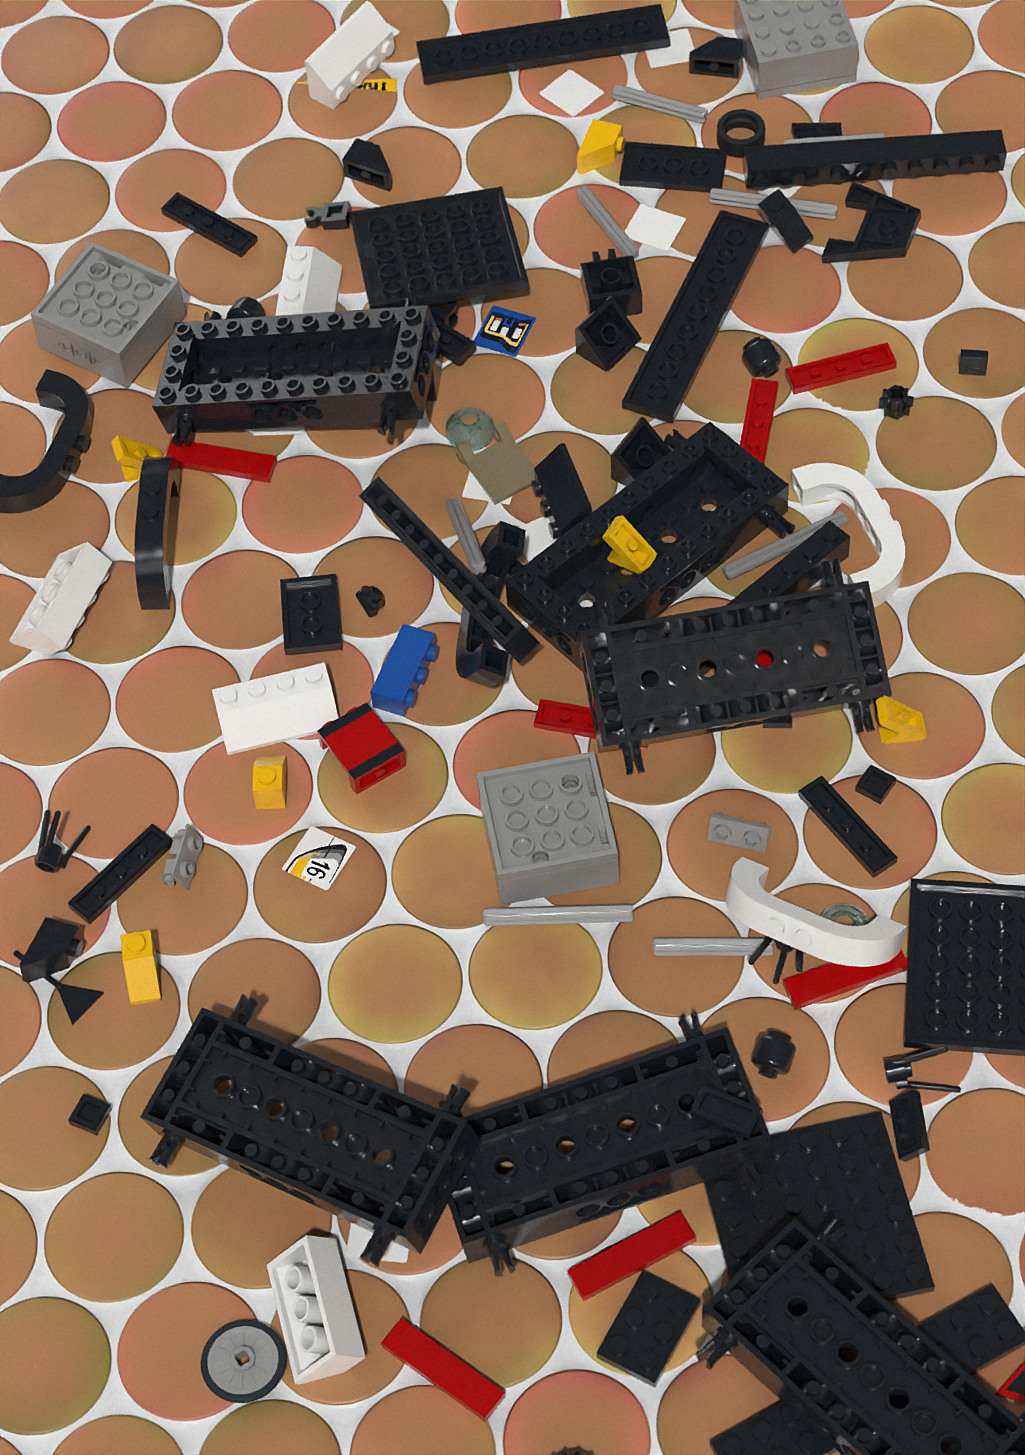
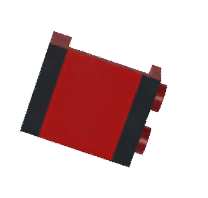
(362, 747)

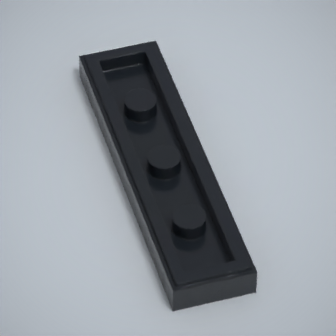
(209, 224)
(847, 826)
(120, 874)

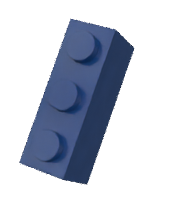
(404, 670)

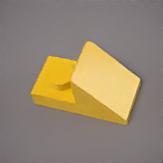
(131, 456)
(628, 546)
(899, 722)

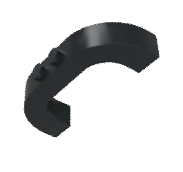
(45, 482)
(158, 482)
(474, 651)

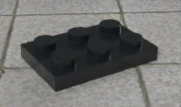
(310, 614)
(648, 1329)

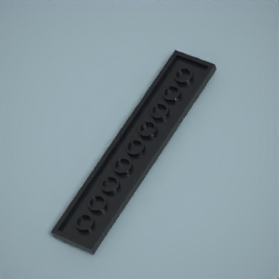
(542, 43)
(695, 316)
(970, 1333)

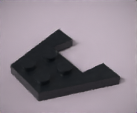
(883, 232)

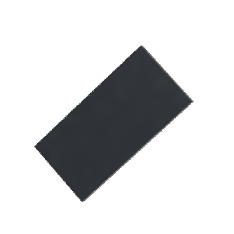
(673, 167)

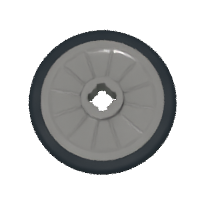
(255, 1377)

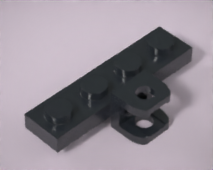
(451, 342)

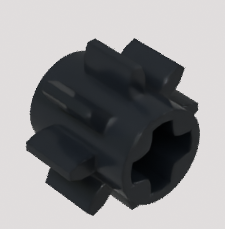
(896, 402)

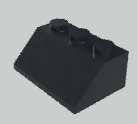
(560, 492)

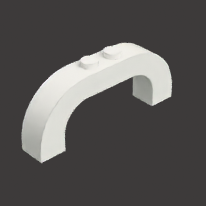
(842, 484)
(804, 930)

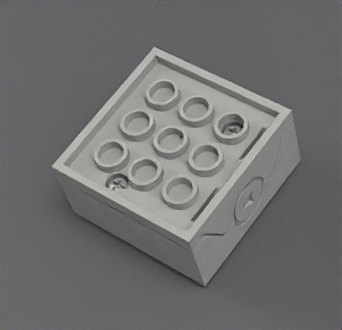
(796, 44)
(108, 314)
(548, 828)

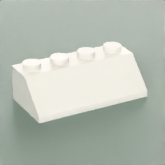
(348, 56)
(308, 282)
(62, 600)
(275, 708)
(315, 1309)

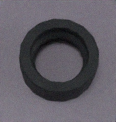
(740, 119)

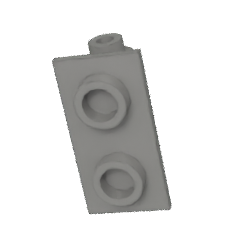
(738, 833)
(186, 849)

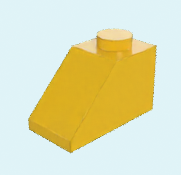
(600, 146)
(270, 782)
(140, 967)

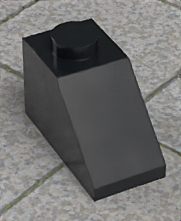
(718, 58)
(367, 165)
(785, 221)
(51, 950)

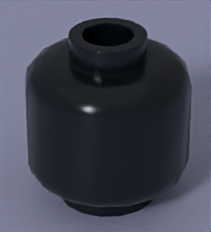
(245, 308)
(761, 357)
(773, 1054)

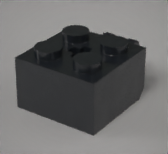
(611, 278)

